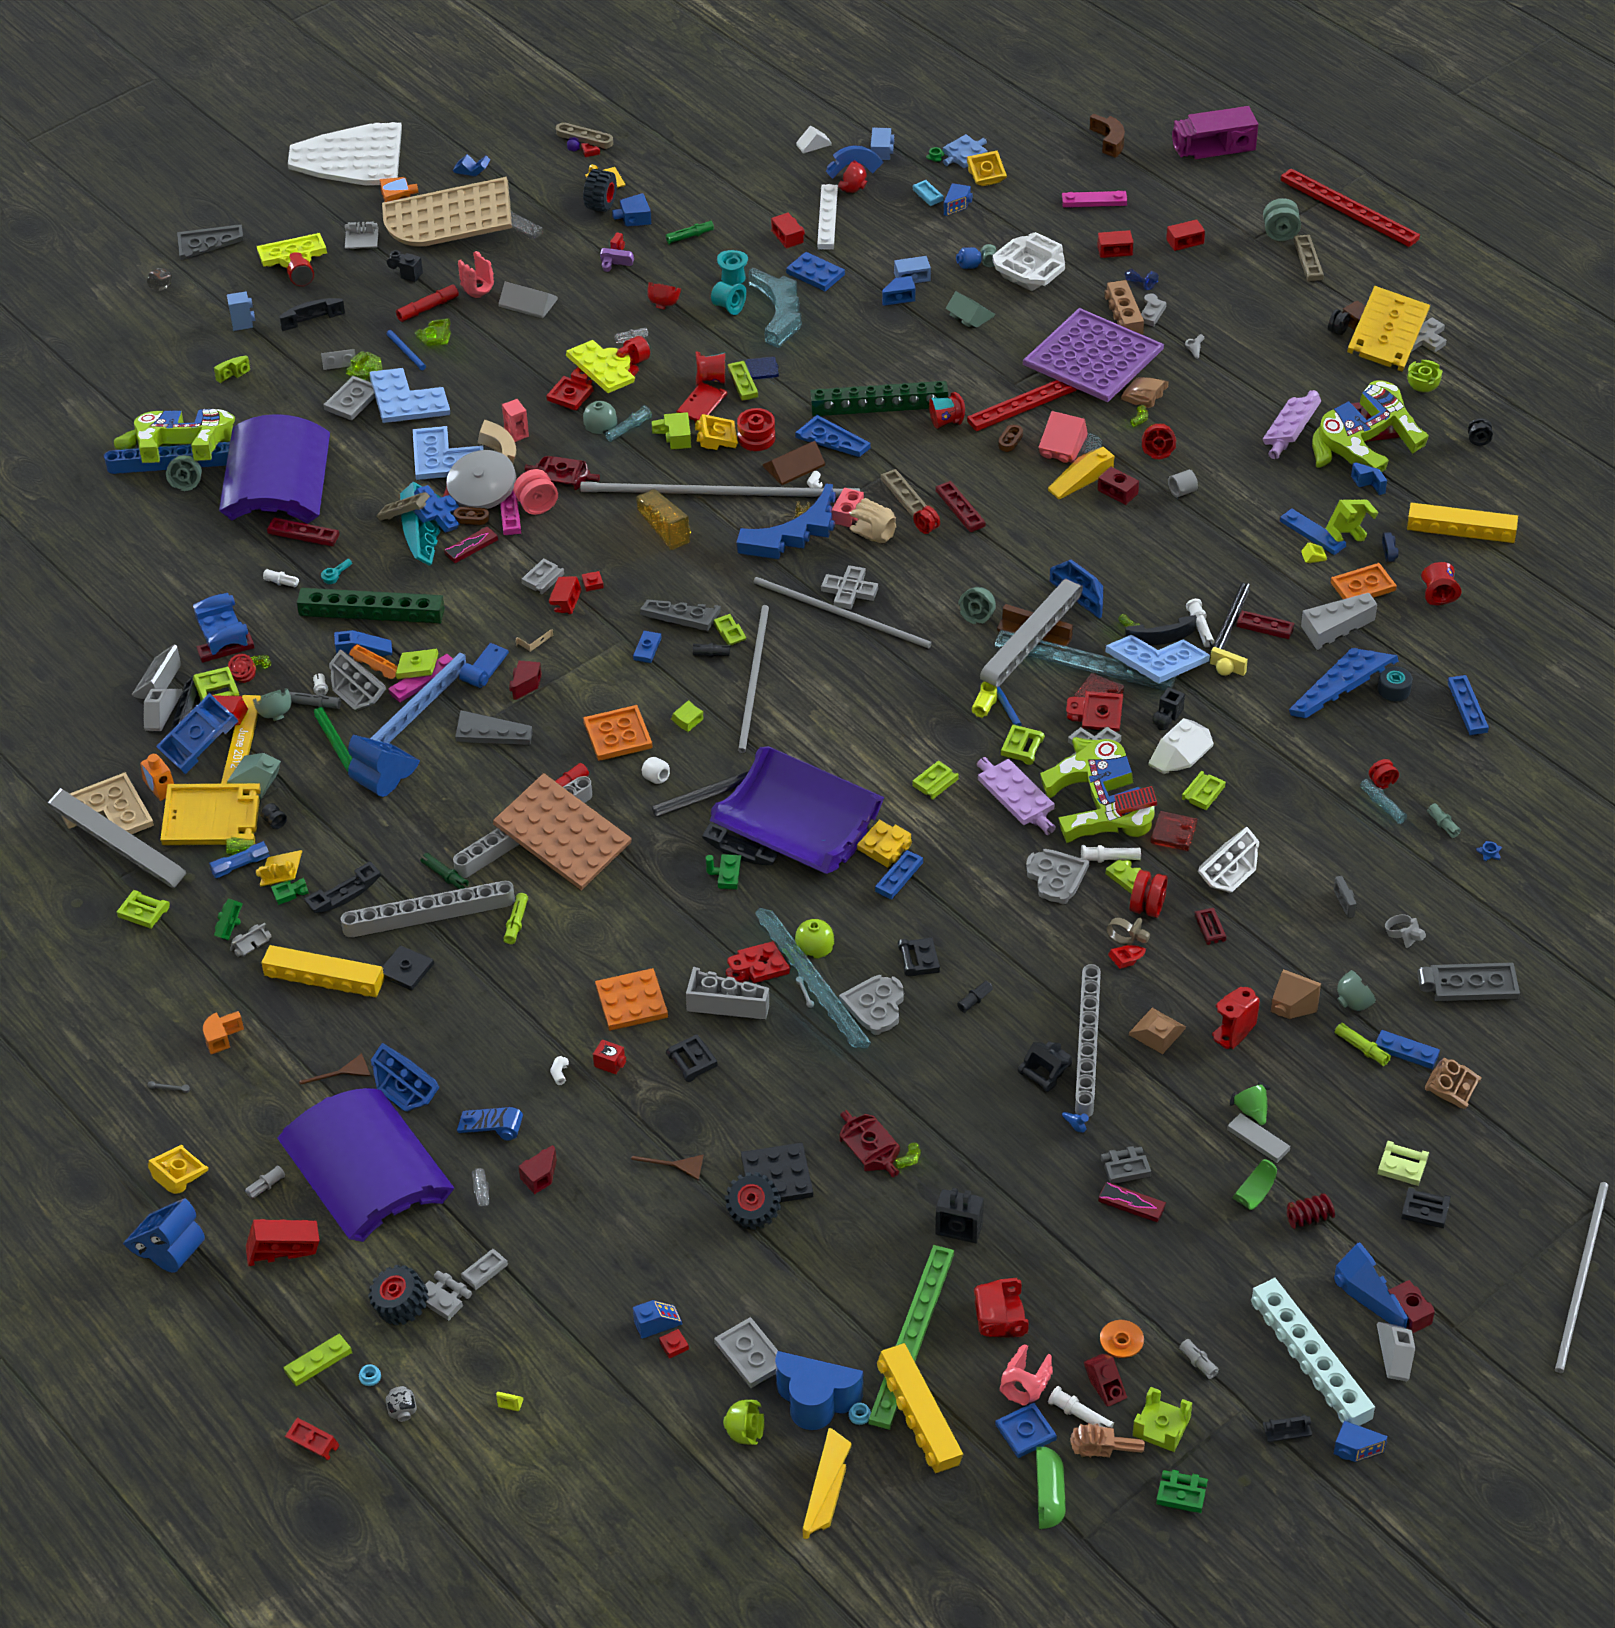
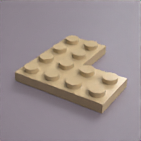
(117, 801)

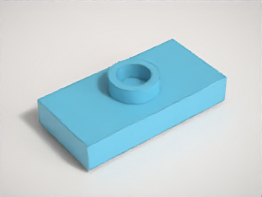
(928, 192)

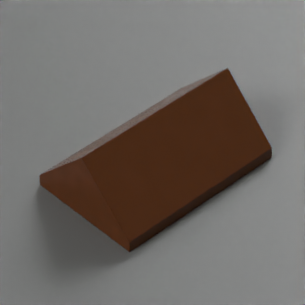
(795, 463)

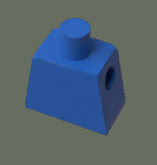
(633, 211)

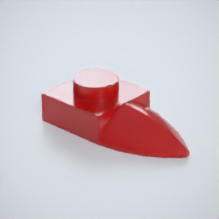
(1126, 955)

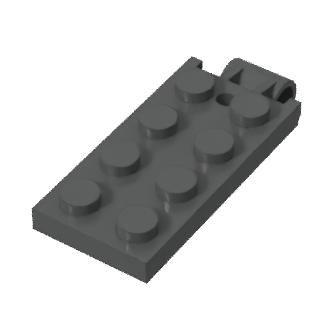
(1470, 981)

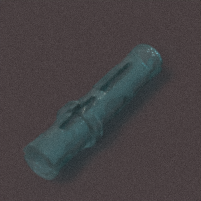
(1377, 795)

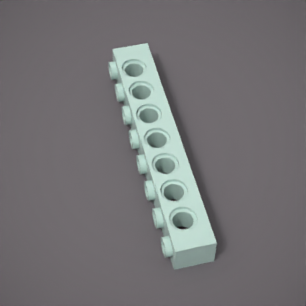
(1321, 1357)

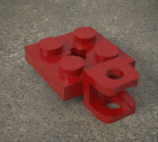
(577, 385)
(1085, 710)
(749, 965)

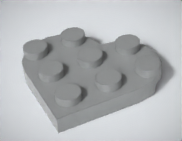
(1056, 874)
(875, 1003)

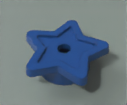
(1487, 847)

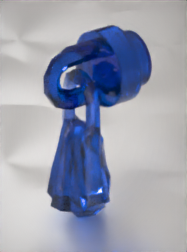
(1150, 277)

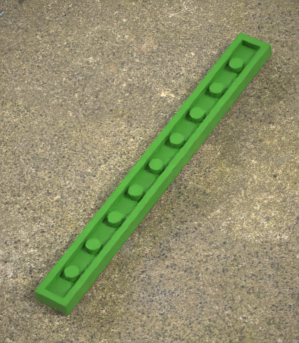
(914, 1327)

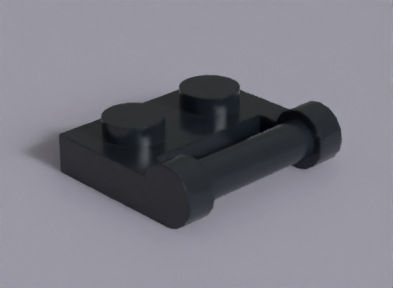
(924, 953)
(697, 1054)
(1423, 1211)

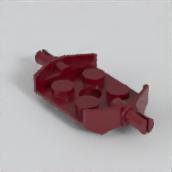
(574, 472)
(873, 1154)

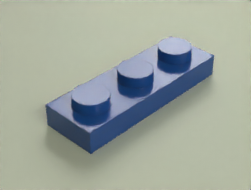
(899, 874)
(1407, 1049)

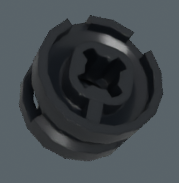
(1339, 322)
(1480, 432)

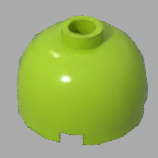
(1424, 376)
(815, 938)
(744, 1422)

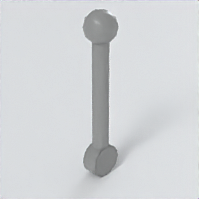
(800, 981)

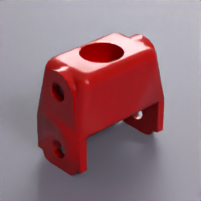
(1239, 1016)
(1000, 1309)

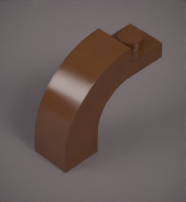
(1114, 132)

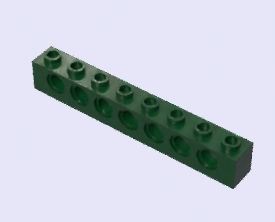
(876, 398)
(370, 605)

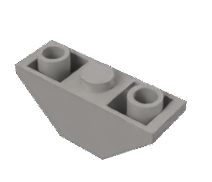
(158, 707)
(1397, 1350)

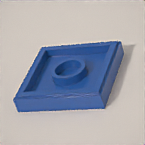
(1025, 1430)

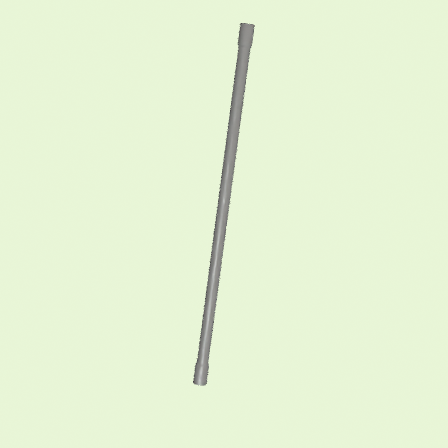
(700, 489)

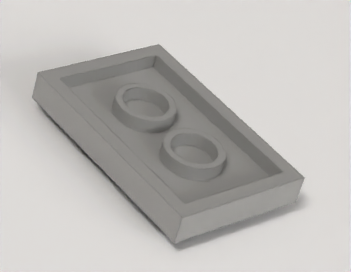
(351, 398)
(748, 1351)

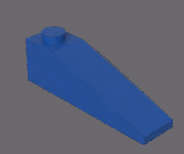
(1361, 1282)

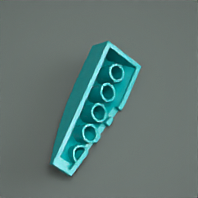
(419, 535)

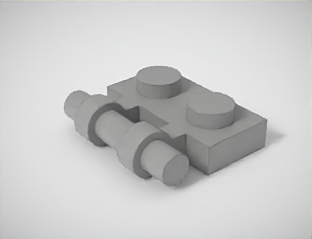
(443, 1302)

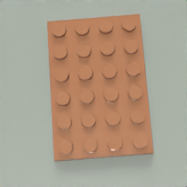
(562, 831)

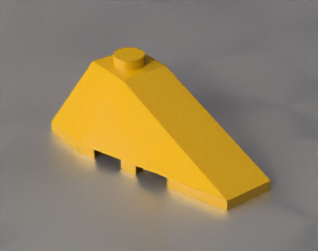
(1082, 472)

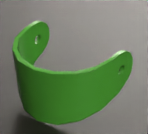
(1256, 1185)

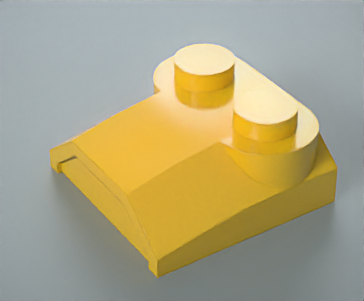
(986, 168)
(176, 1169)

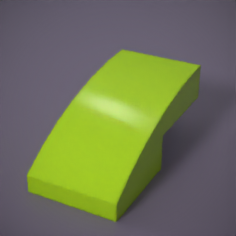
(729, 629)

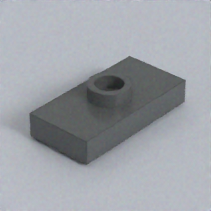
(1345, 896)

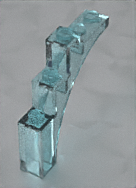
(783, 295)

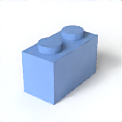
(882, 142)
(916, 267)
(240, 310)

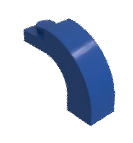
(858, 153)

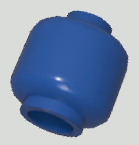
(968, 258)

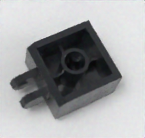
(959, 1215)

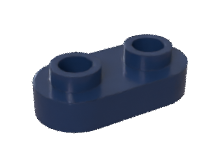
(1389, 549)

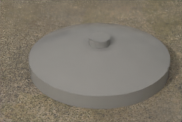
(481, 479)

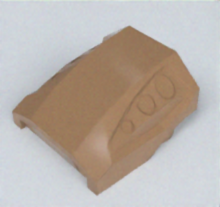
(1144, 391)
(1452, 1082)

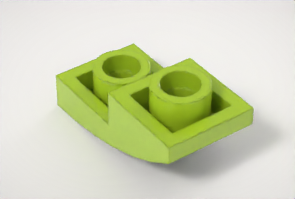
(235, 366)

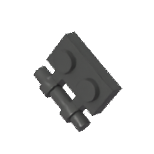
(1126, 1169)

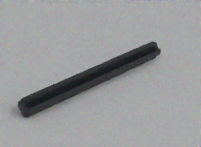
(1232, 616)
(698, 794)

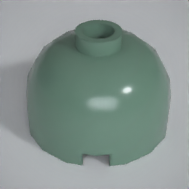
(599, 417)
(183, 473)
(977, 605)
(273, 704)
(1354, 992)

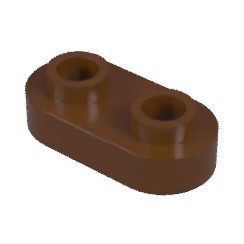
(1010, 438)
(471, 515)

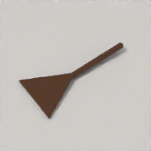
(354, 1067)
(690, 1165)

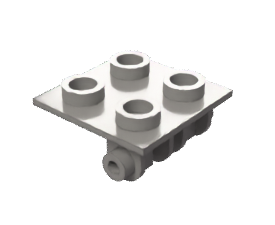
(361, 236)

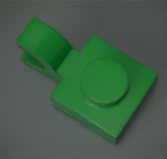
(286, 891)

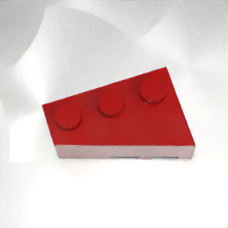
(281, 1238)

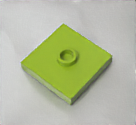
(417, 664)

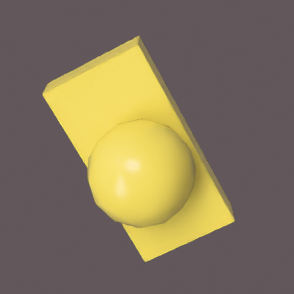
(1228, 662)

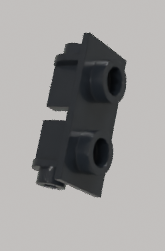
(1287, 1428)

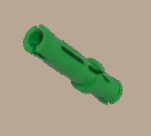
(695, 230)

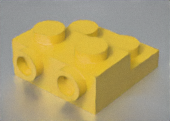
(716, 432)
(885, 843)

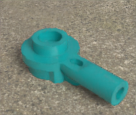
(331, 575)

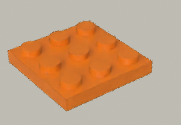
(617, 732)
(631, 999)

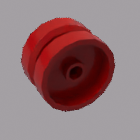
(756, 429)
(1148, 893)

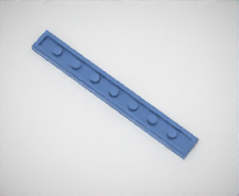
(421, 700)

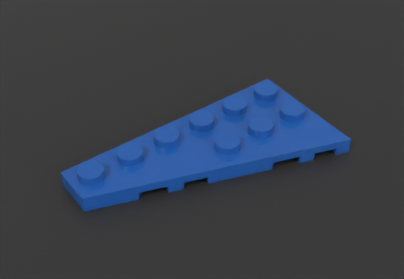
(1345, 675)

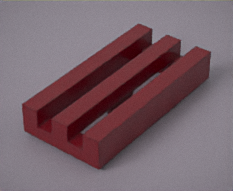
(1221, 936)

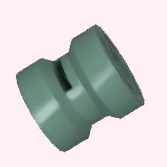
(987, 255)

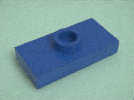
(647, 646)

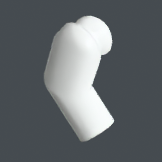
(813, 480)
(556, 1069)

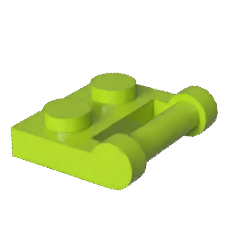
(215, 680)
(1017, 740)
(140, 913)

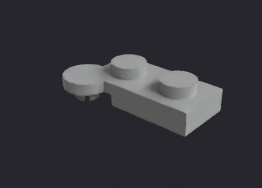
(1153, 309)

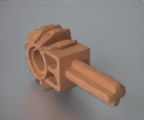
(1100, 1441)

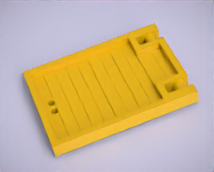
(1388, 328)
(209, 813)

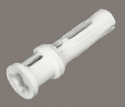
(1195, 608)
(1100, 853)
(1072, 1406)

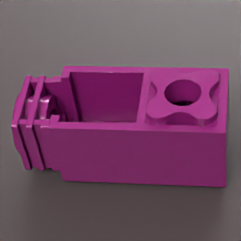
(1216, 133)

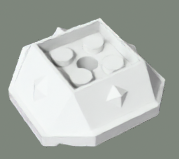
(1030, 261)

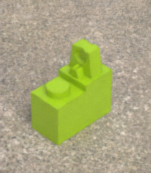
(676, 429)

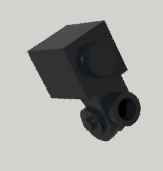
(409, 265)
(1170, 707)

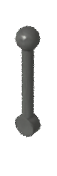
(185, 1088)

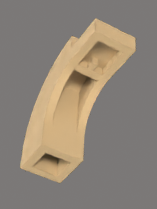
(498, 439)

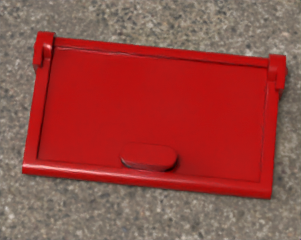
(702, 401)

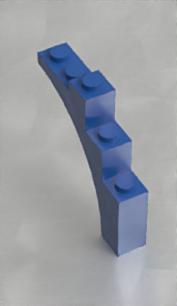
(795, 533)

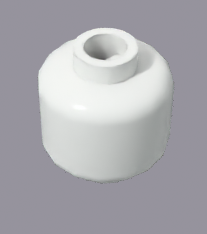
(655, 770)

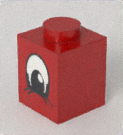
(609, 1057)

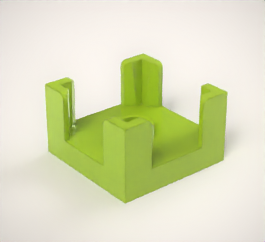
(1348, 518)
(1162, 1422)

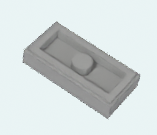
(484, 1269)

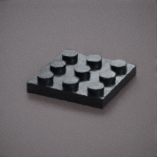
(784, 1166)

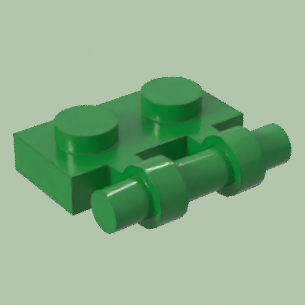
(1179, 1495)

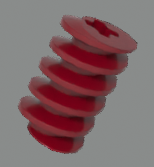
(1309, 1209)

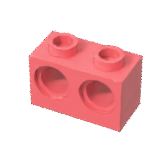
(515, 420)
(844, 505)

